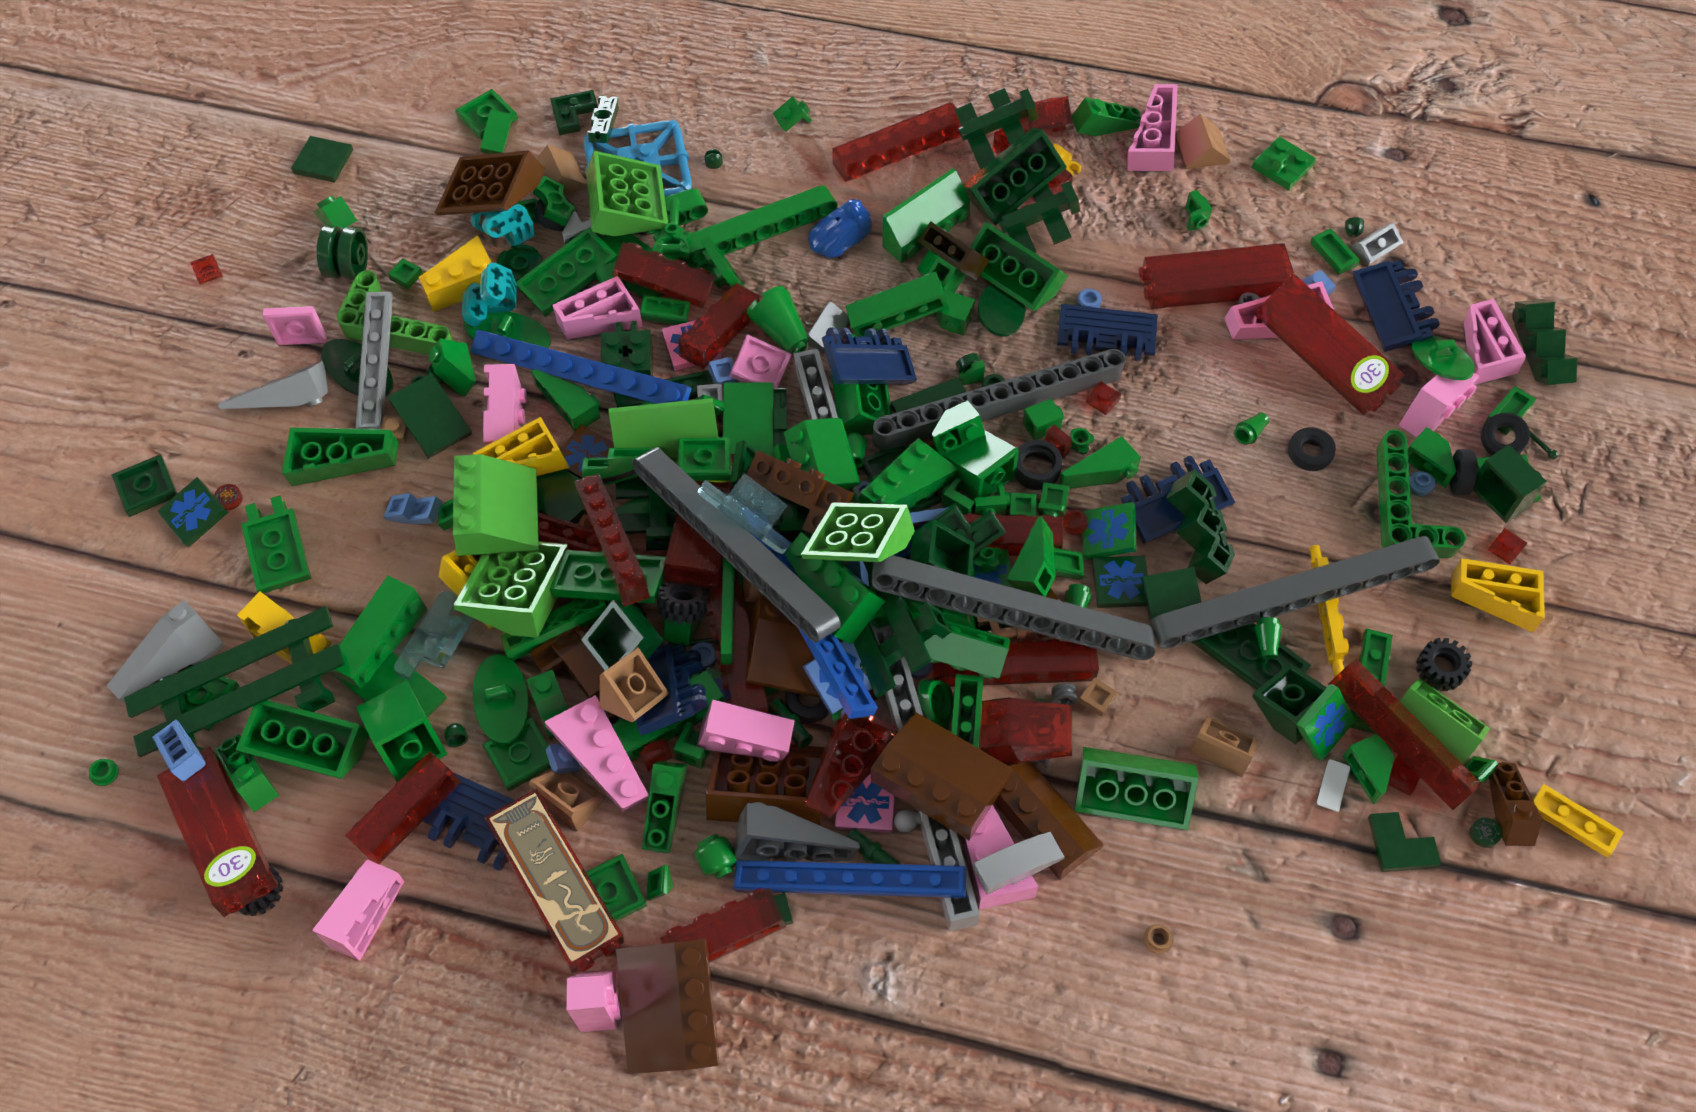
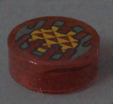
(229, 496)

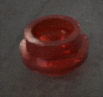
(1075, 522)

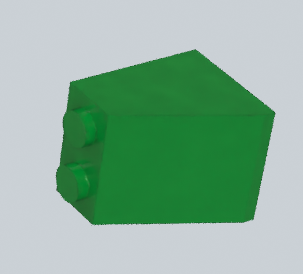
(984, 465)
(400, 729)

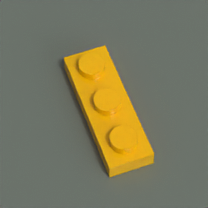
(1577, 821)

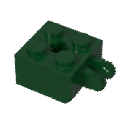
(628, 349)

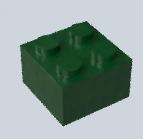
(1508, 483)
(942, 548)
(619, 633)

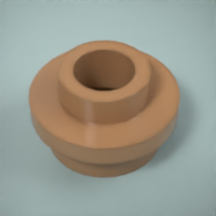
(1161, 931)

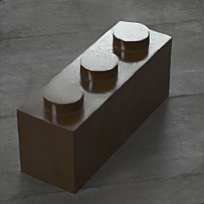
(953, 250)

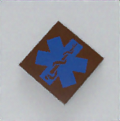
(584, 444)

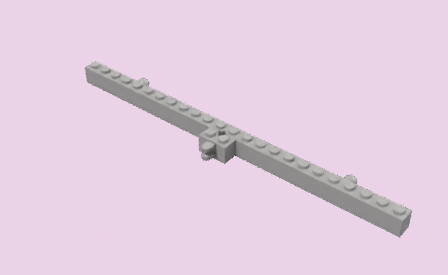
(902, 700)

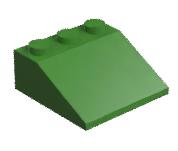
(860, 532)

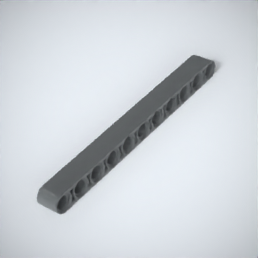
(1002, 397)
(737, 546)
(1294, 592)
(1013, 607)

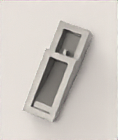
(1017, 862)

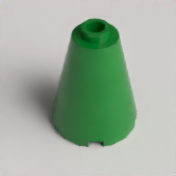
(779, 319)

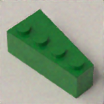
(336, 452)
(911, 477)
(838, 588)
(379, 630)

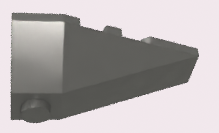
(775, 833)

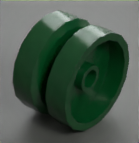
(341, 252)

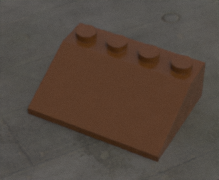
(490, 182)
(777, 651)
(940, 775)
(752, 779)
(667, 1006)

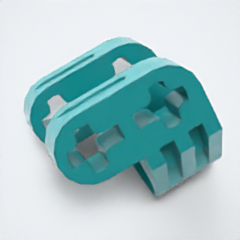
(512, 225)
(493, 295)

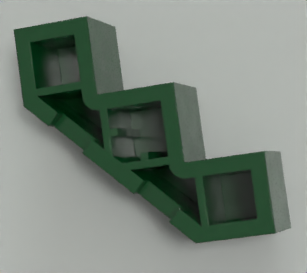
(1544, 342)
(1202, 526)

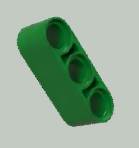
(692, 207)

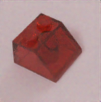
(1052, 114)

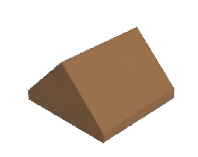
(1201, 144)
(562, 168)
(630, 687)
(1225, 746)
(568, 797)

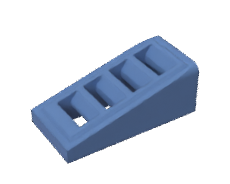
(180, 753)

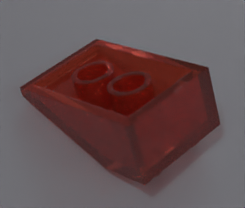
(1025, 730)

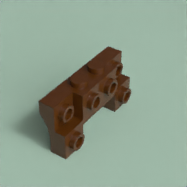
(798, 486)
(571, 653)

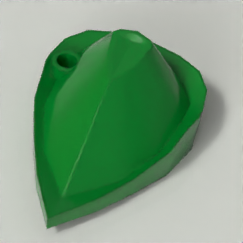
(935, 701)

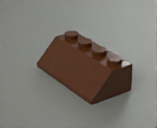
(1038, 808)

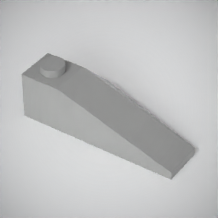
(296, 389)
(172, 644)

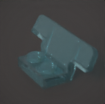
(751, 508)
(435, 637)

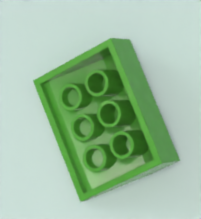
(625, 195)
(663, 424)
(494, 506)
(513, 589)

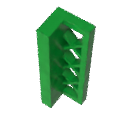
(578, 612)

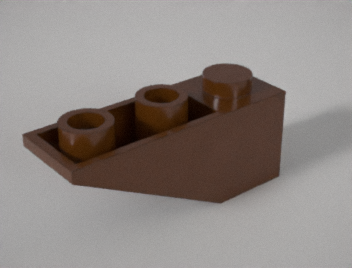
(1514, 806)

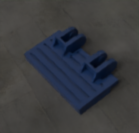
(1391, 304)
(1107, 329)
(867, 358)
(1157, 515)
(674, 669)
(466, 809)

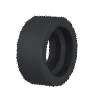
(1043, 449)

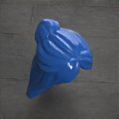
(840, 229)

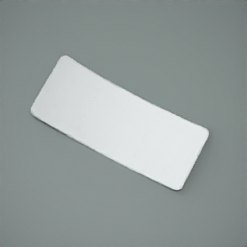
(1333, 785)

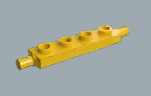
(1331, 621)

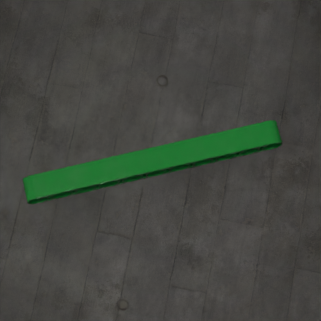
(750, 227)

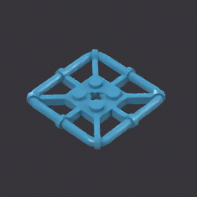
(649, 151)

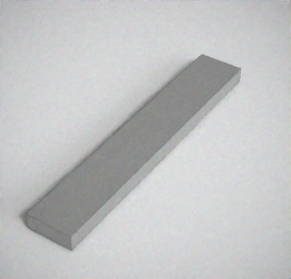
(374, 360)

